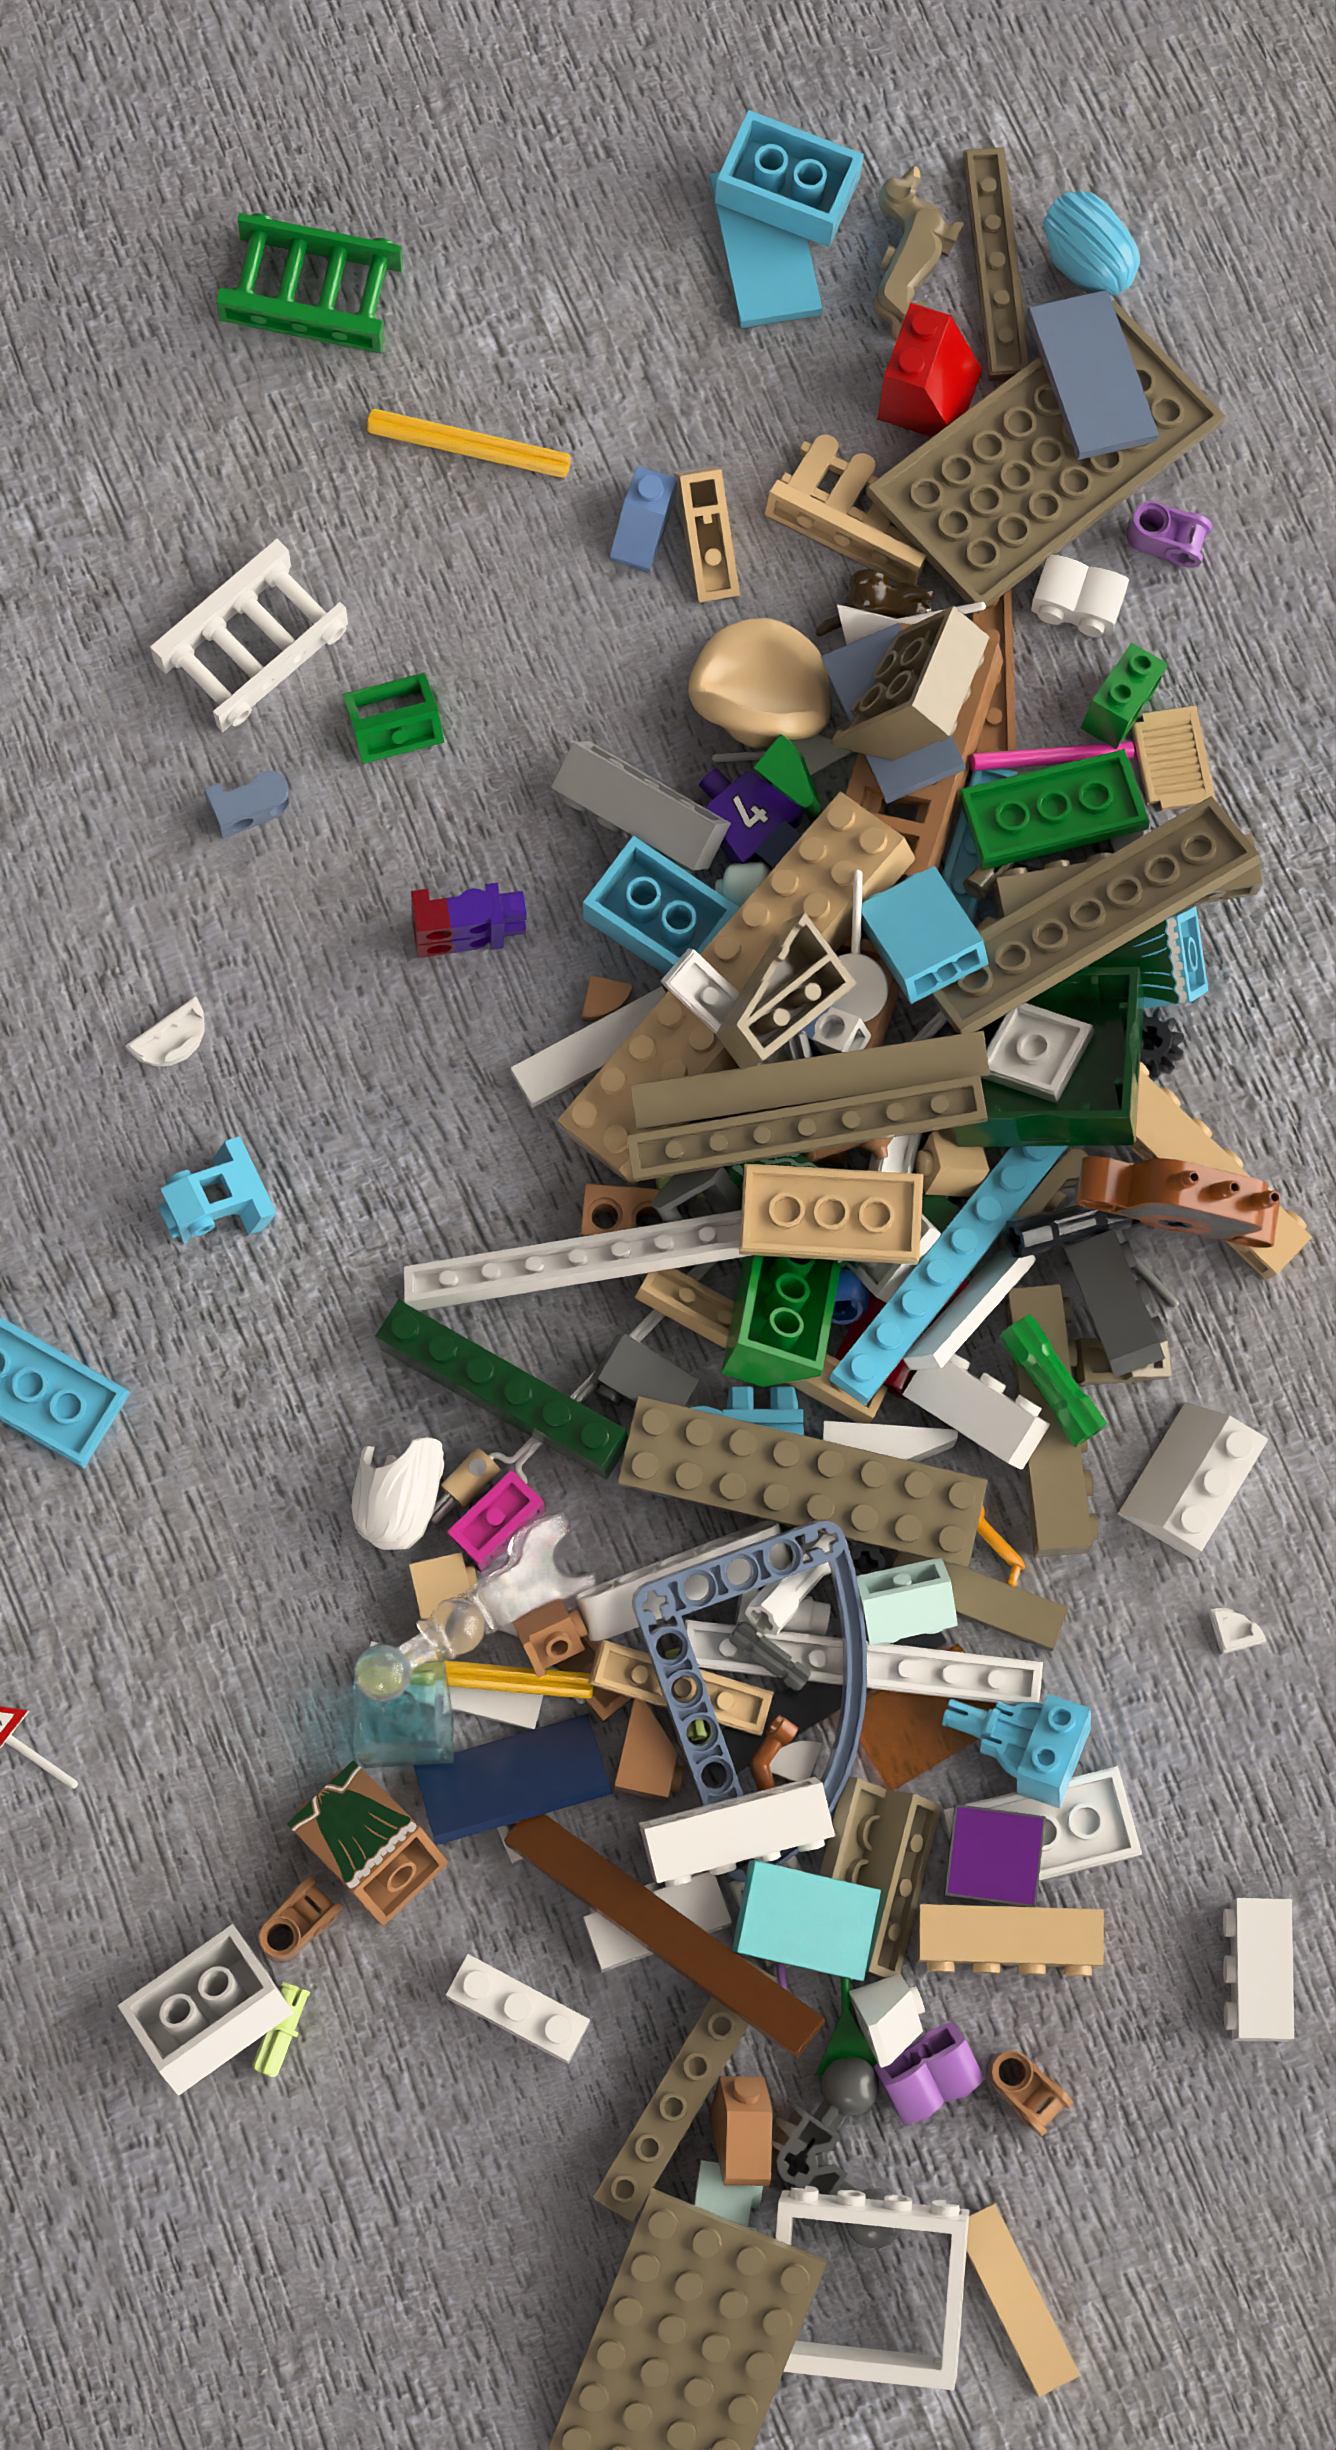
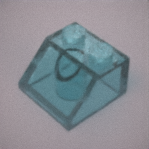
(410, 1728)

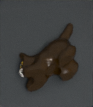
(874, 594)

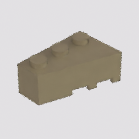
(785, 992)

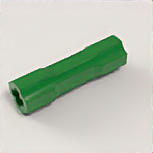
(1035, 1355)

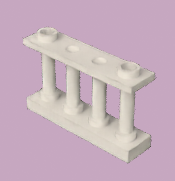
(240, 596)

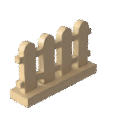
(834, 518)

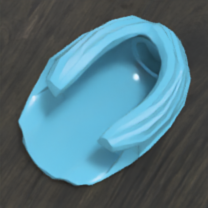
(1090, 243)

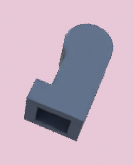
(249, 804)

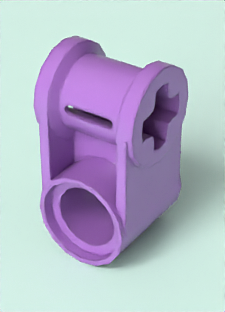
(1171, 534)

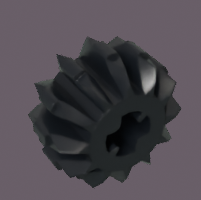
(1163, 1044)

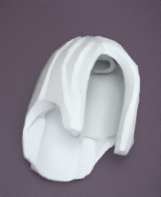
(397, 1500)

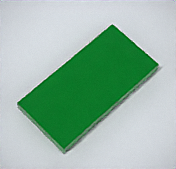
(1053, 809)

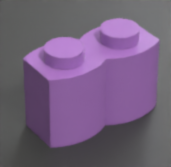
(930, 2073)

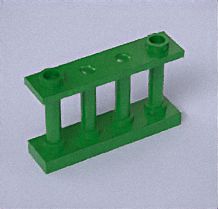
(321, 320)

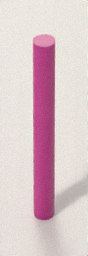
(1042, 756)

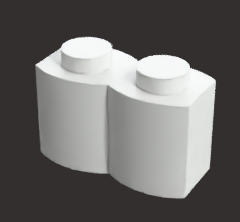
(1079, 595)

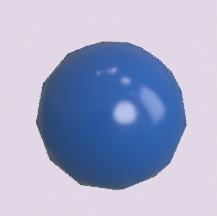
(851, 1298)

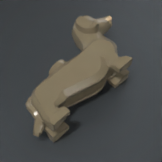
(921, 244)

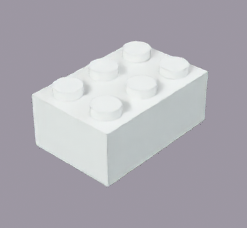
(205, 2009)

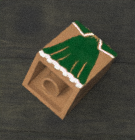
(368, 1842)

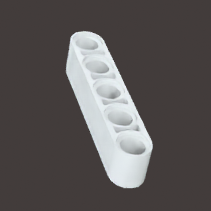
(609, 1608)

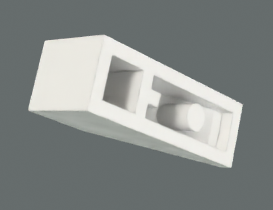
(891, 1440)

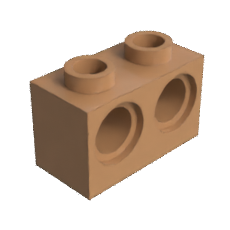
(625, 1203)

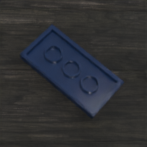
(513, 1779)

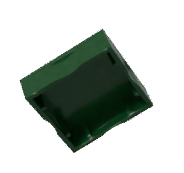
(1104, 1088)

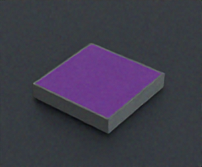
(994, 1856)

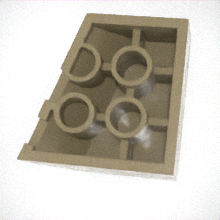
(917, 688)

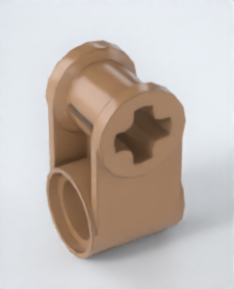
(300, 1919)
(1029, 2091)

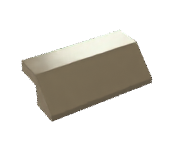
(883, 1845)

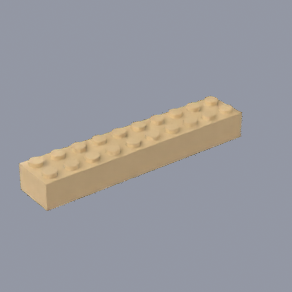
(671, 1039)

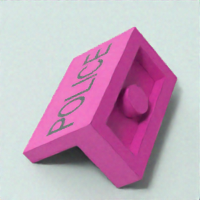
(495, 1518)

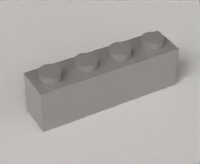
(639, 806)

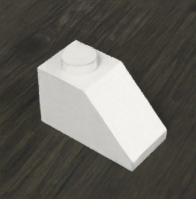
(888, 2016)

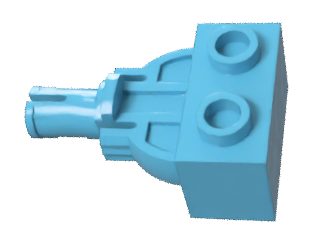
(1030, 1741)

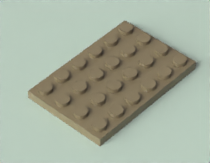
(689, 2336)

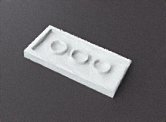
(1086, 1831)

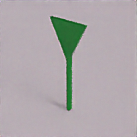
(847, 2037)

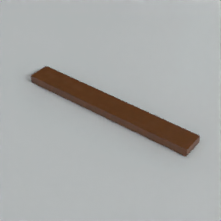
(666, 1933)

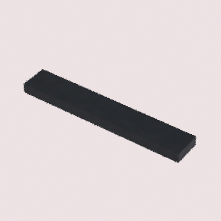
(802, 1708)

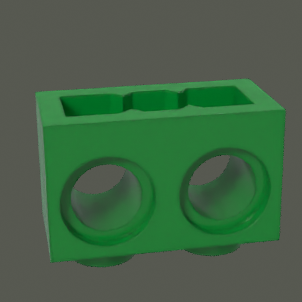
(1124, 695)

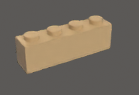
(1010, 1937)

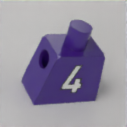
(751, 808)

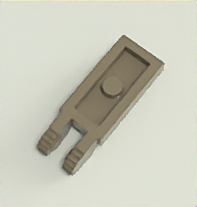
(1049, 1193)

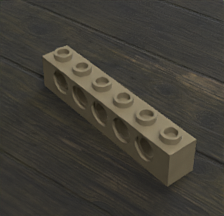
(671, 2109)

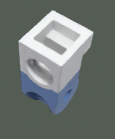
(837, 1032)

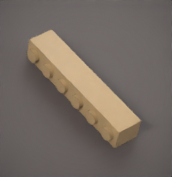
(1170, 1133)

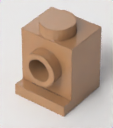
(550, 1634)

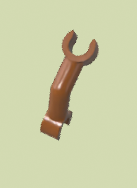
(778, 1735)

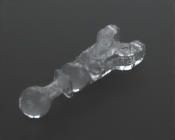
(460, 1622)

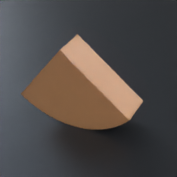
(604, 997)

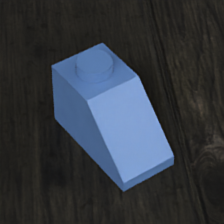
(644, 518)

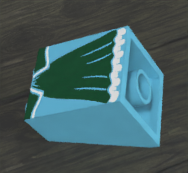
(1167, 958)

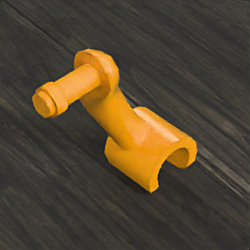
(1002, 1548)

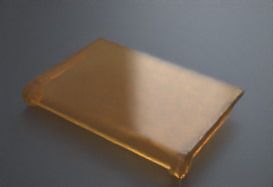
(907, 1733)

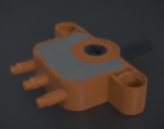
(1182, 1198)

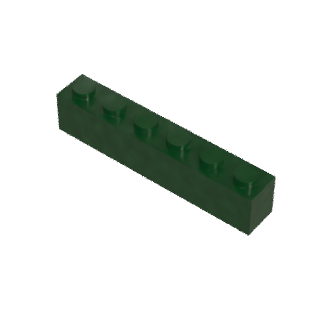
(502, 1389)

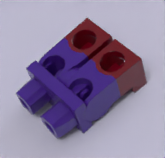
(466, 920)

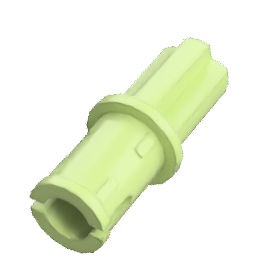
(276, 2041)

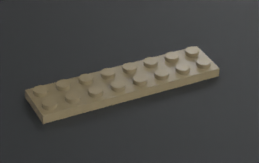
(1098, 912)
(801, 1481)

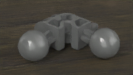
(848, 2090)

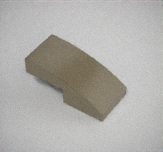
(1095, 1368)

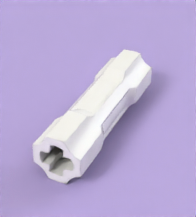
(781, 1599)

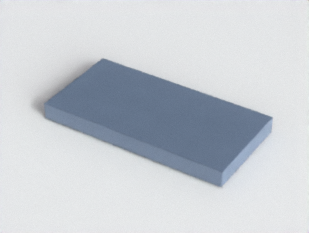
(1092, 374)
(851, 676)

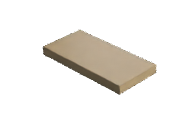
(831, 1214)

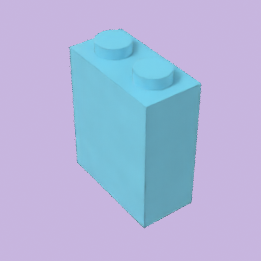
(923, 934)

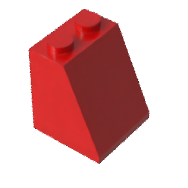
(928, 373)

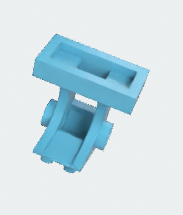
(188, 1209)

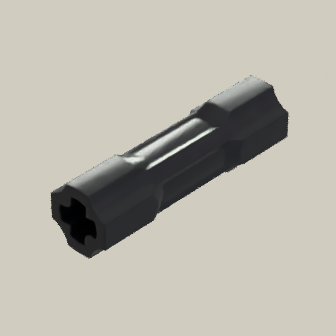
(1042, 1231)

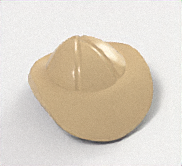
(761, 683)

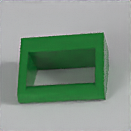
(398, 729)
(788, 773)

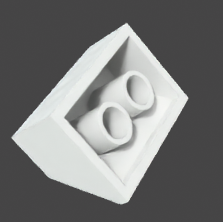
(1193, 1478)

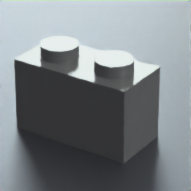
(636, 1371)

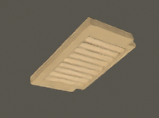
(1172, 758)

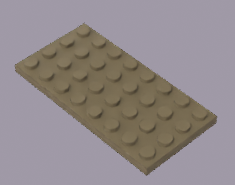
(1005, 481)

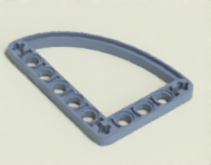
(685, 1662)

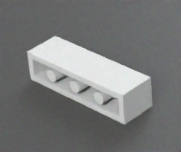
(736, 1831)

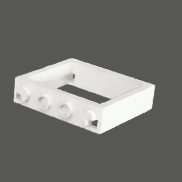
(893, 2212)

